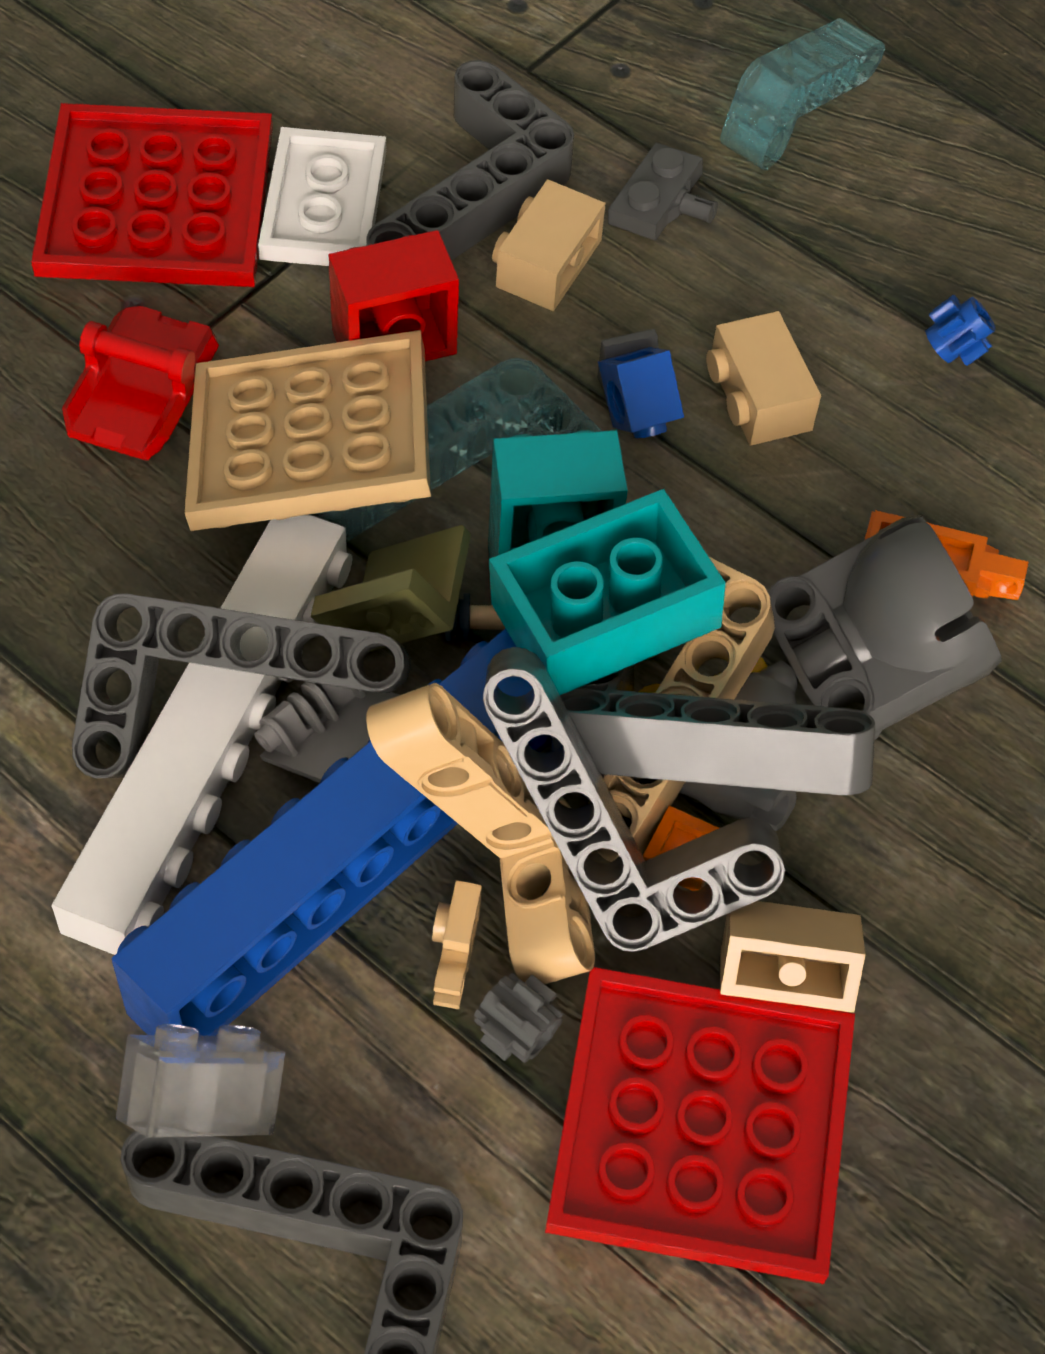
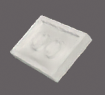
(321, 195)

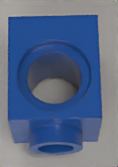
(641, 391)

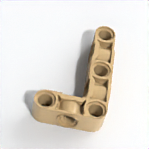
(475, 782)

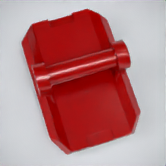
(135, 380)

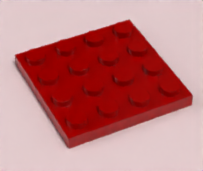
(154, 195)
(704, 1126)

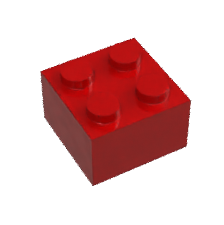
(396, 290)

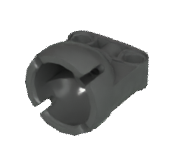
(884, 626)

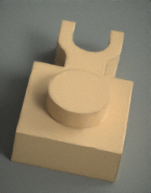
(456, 929)

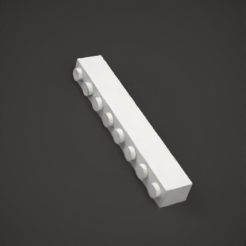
(195, 747)

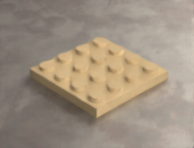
(308, 431)

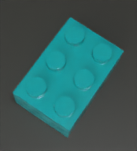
(551, 484)
(608, 591)

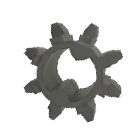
(518, 1017)

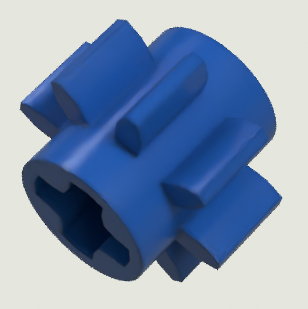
(960, 330)

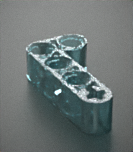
(793, 83)

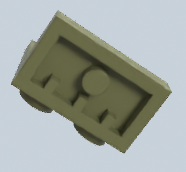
(405, 589)

